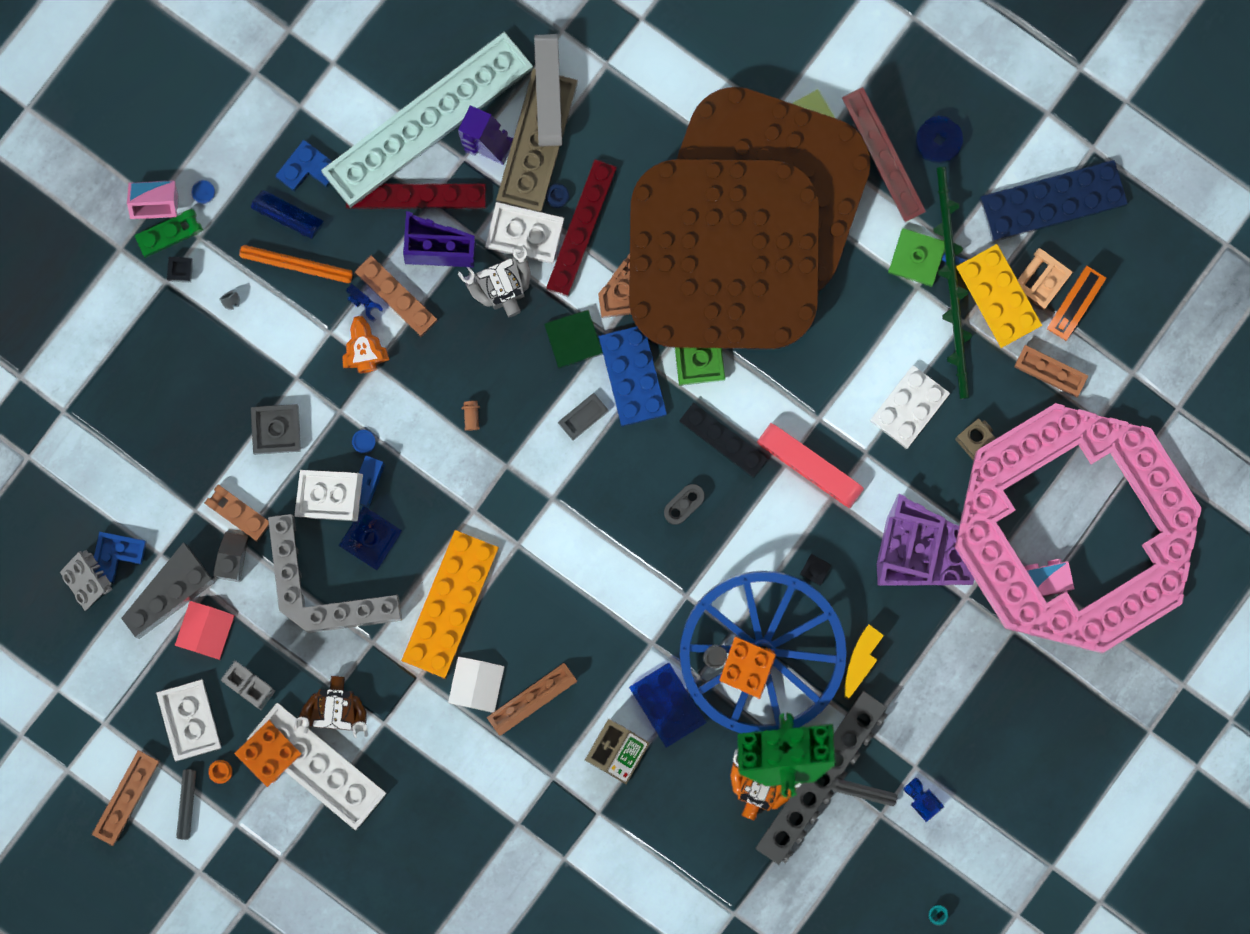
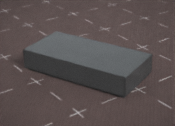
(583, 416)

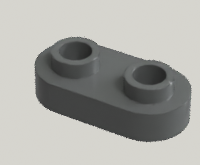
(683, 504)

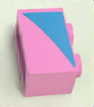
(152, 199)
(1051, 579)

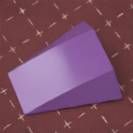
(919, 548)

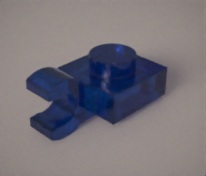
(358, 298)
(925, 802)

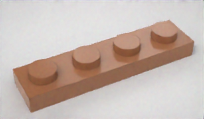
(396, 296)
(531, 699)
(125, 798)

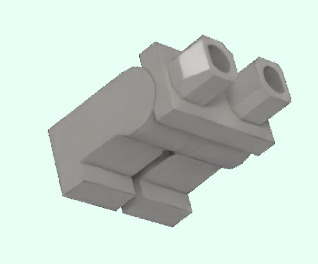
(248, 685)

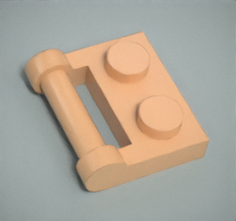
(1048, 283)

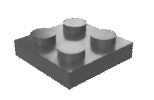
(275, 429)

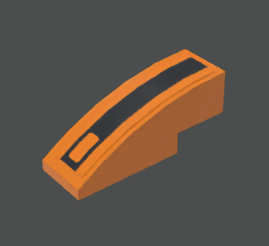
(1076, 303)

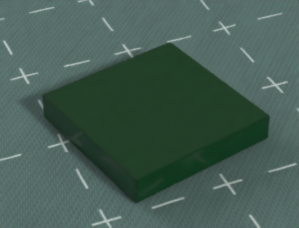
(573, 339)

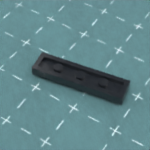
(723, 440)

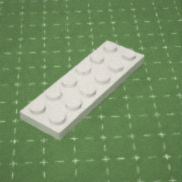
(326, 772)

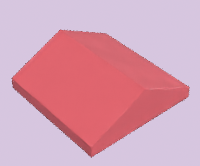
(204, 630)

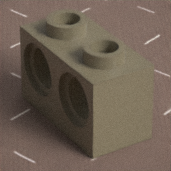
(971, 446)

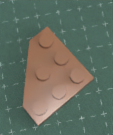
(615, 294)

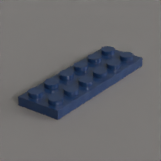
(1053, 201)

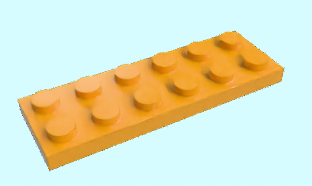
(450, 604)

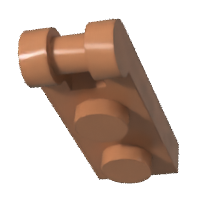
(238, 513)

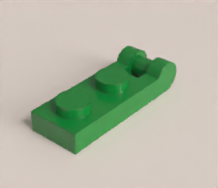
(168, 233)

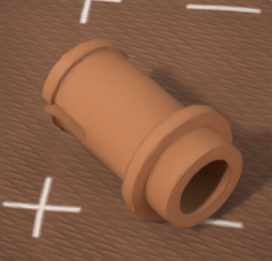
(471, 415)

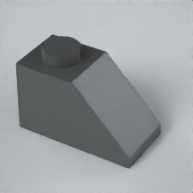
(231, 557)

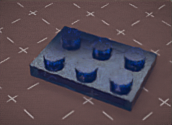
(667, 705)

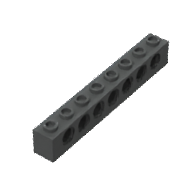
(768, 846)

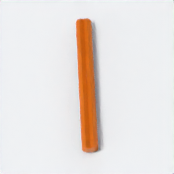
(296, 264)

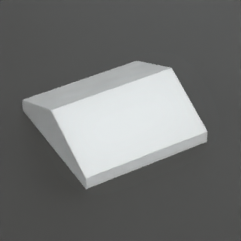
(476, 684)

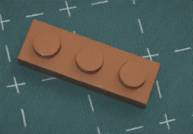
(1051, 371)

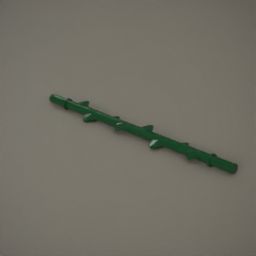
(955, 292)

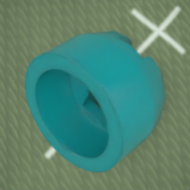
(935, 911)

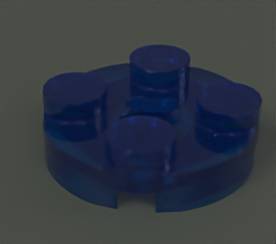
(931, 150)

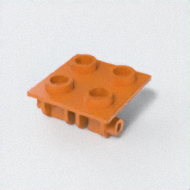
(747, 667)
(268, 753)

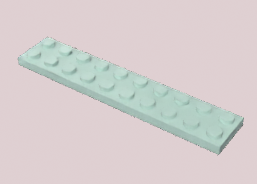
(426, 119)

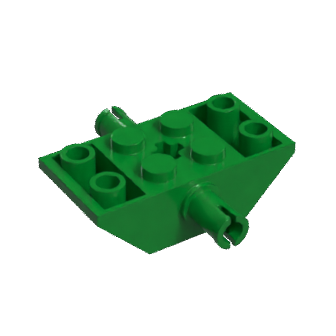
(786, 754)

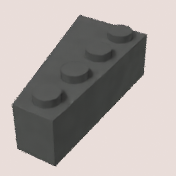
(169, 591)

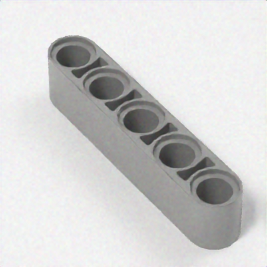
(548, 90)

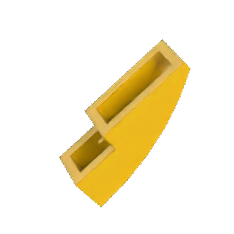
(861, 660)

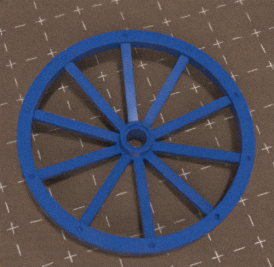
(745, 580)

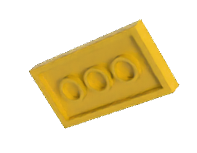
(999, 295)

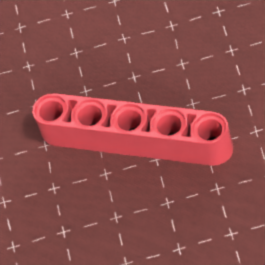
(810, 465)

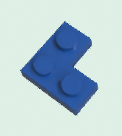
(301, 163)
(112, 548)

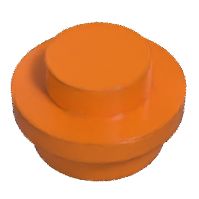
(220, 771)

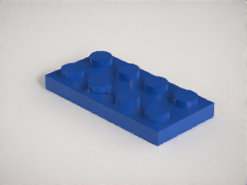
(632, 376)

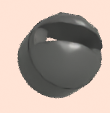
(229, 299)

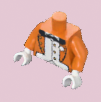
(755, 794)

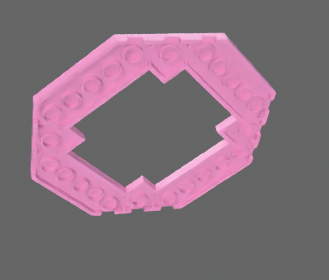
(1001, 571)

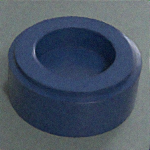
(557, 195)

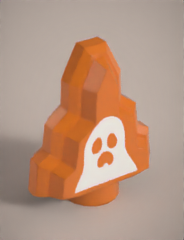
(363, 348)

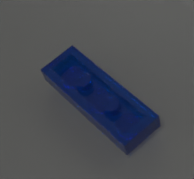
(287, 214)

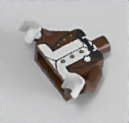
(334, 710)

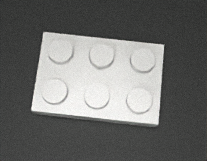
(519, 227)
(909, 407)
(328, 495)
(189, 720)

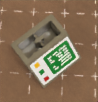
(617, 751)

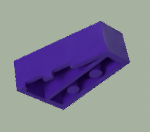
(481, 135)
(436, 245)

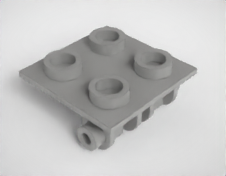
(84, 581)

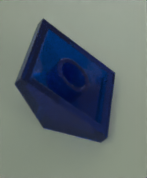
(370, 538)

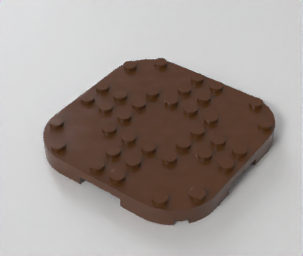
(755, 126)
(724, 254)

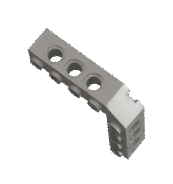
(320, 617)

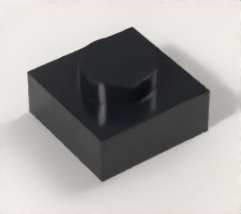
(179, 269)
(815, 569)

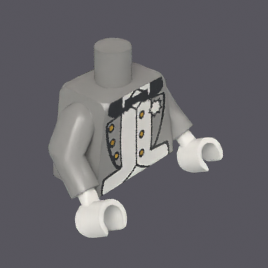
(501, 283)

